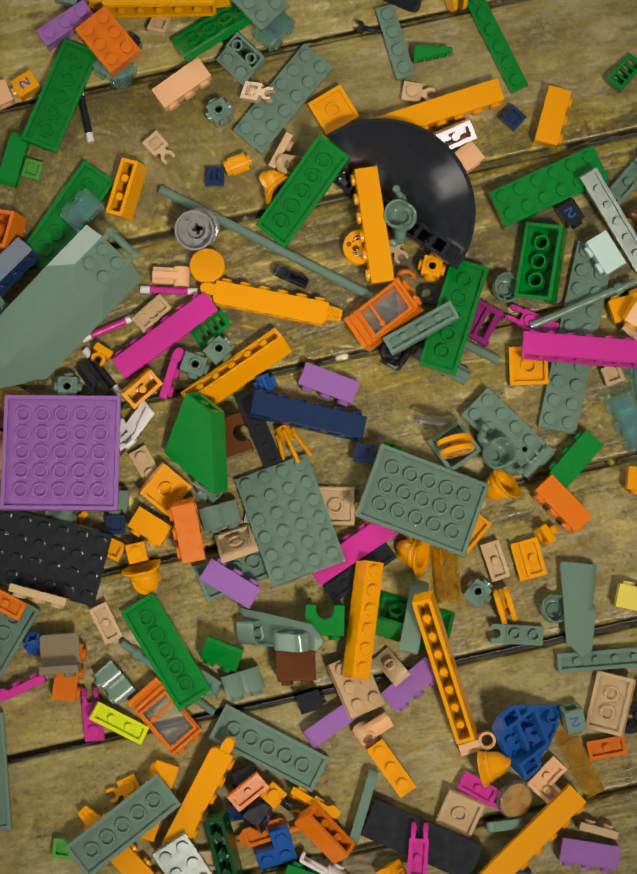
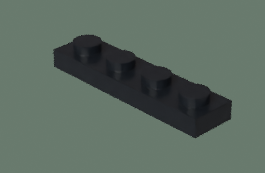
(260, 433)
(344, 583)

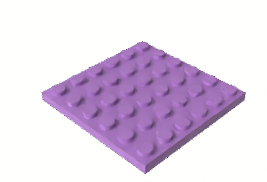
(60, 453)

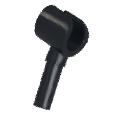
(366, 28)
(287, 803)

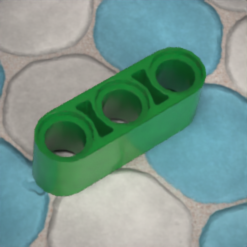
(13, 160)

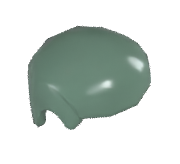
(504, 287)
(552, 609)

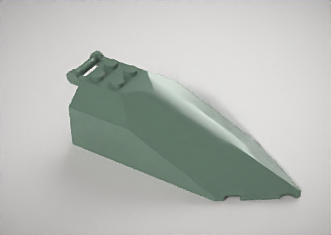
(64, 305)

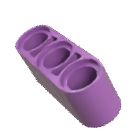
(327, 726)

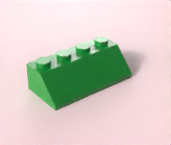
(541, 263)
(391, 618)

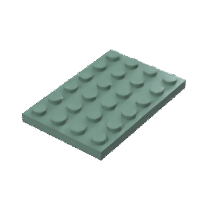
(422, 500)
(290, 520)

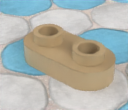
(287, 163)

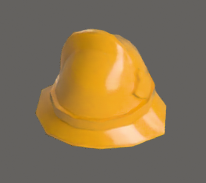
(272, 183)
(501, 486)
(413, 554)
(144, 576)
(491, 766)

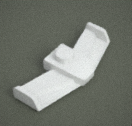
(132, 428)
(331, 869)

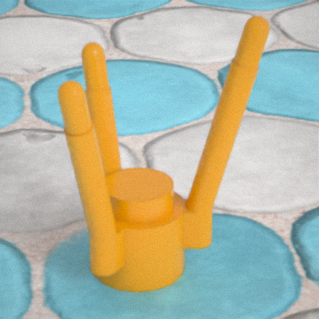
(284, 435)

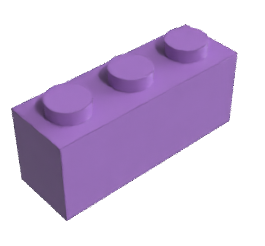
(64, 25)
(328, 384)
(231, 582)
(412, 686)
(589, 853)

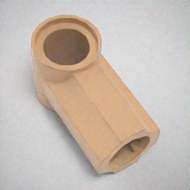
(177, 276)
(367, 732)
(477, 745)

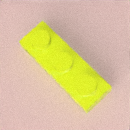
(118, 723)

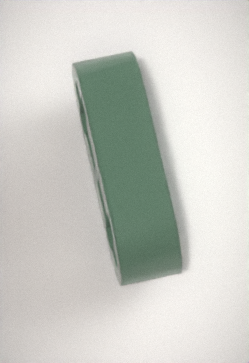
(504, 824)

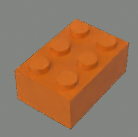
(108, 42)
(561, 504)
(187, 530)

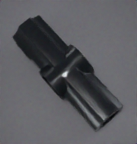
(93, 379)

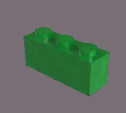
(575, 458)

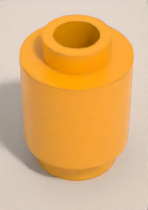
(237, 164)

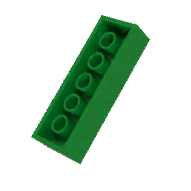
(544, 188)

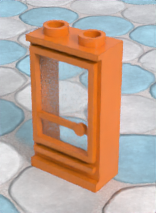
(384, 314)
(164, 719)

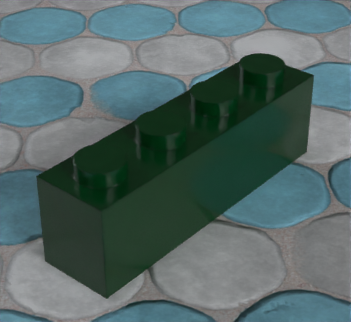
(223, 842)

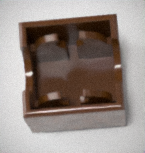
(234, 447)
(296, 667)

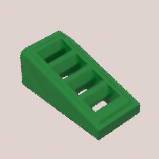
(427, 53)
(614, 83)
(221, 329)

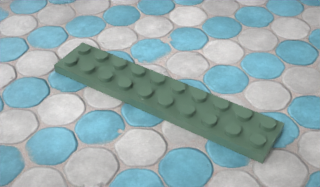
(566, 380)

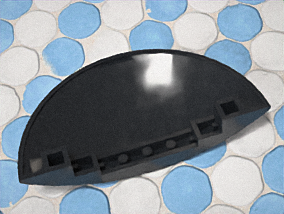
(426, 175)

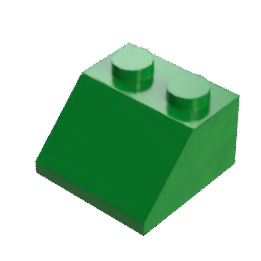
(222, 654)

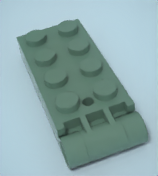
(505, 423)

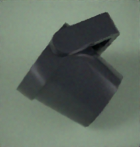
(400, 357)

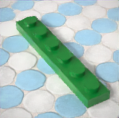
(497, 45)

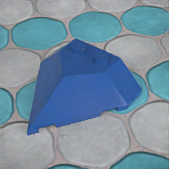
(525, 734)

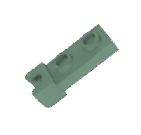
(518, 634)

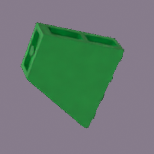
(200, 442)

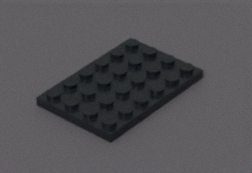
(52, 555)

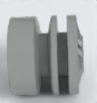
(186, 228)

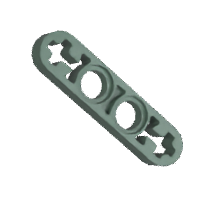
(363, 805)

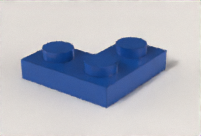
(281, 850)

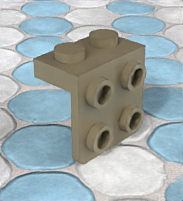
(59, 655)

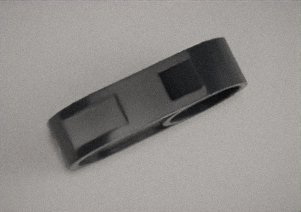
(290, 276)
(436, 292)

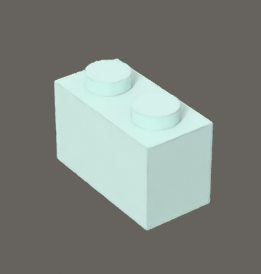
(604, 254)

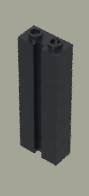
(446, 849)

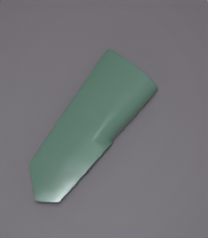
(578, 607)
(277, 632)

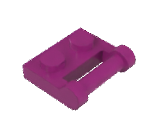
(479, 317)

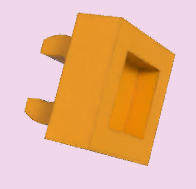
(102, 352)
(545, 534)

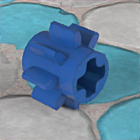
(265, 382)
(32, 643)

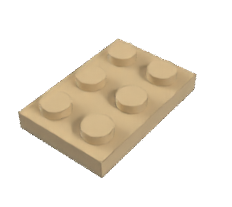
(38, 596)
(356, 694)
(610, 703)

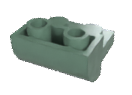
(241, 58)

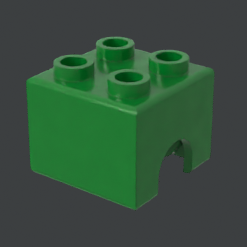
(331, 627)

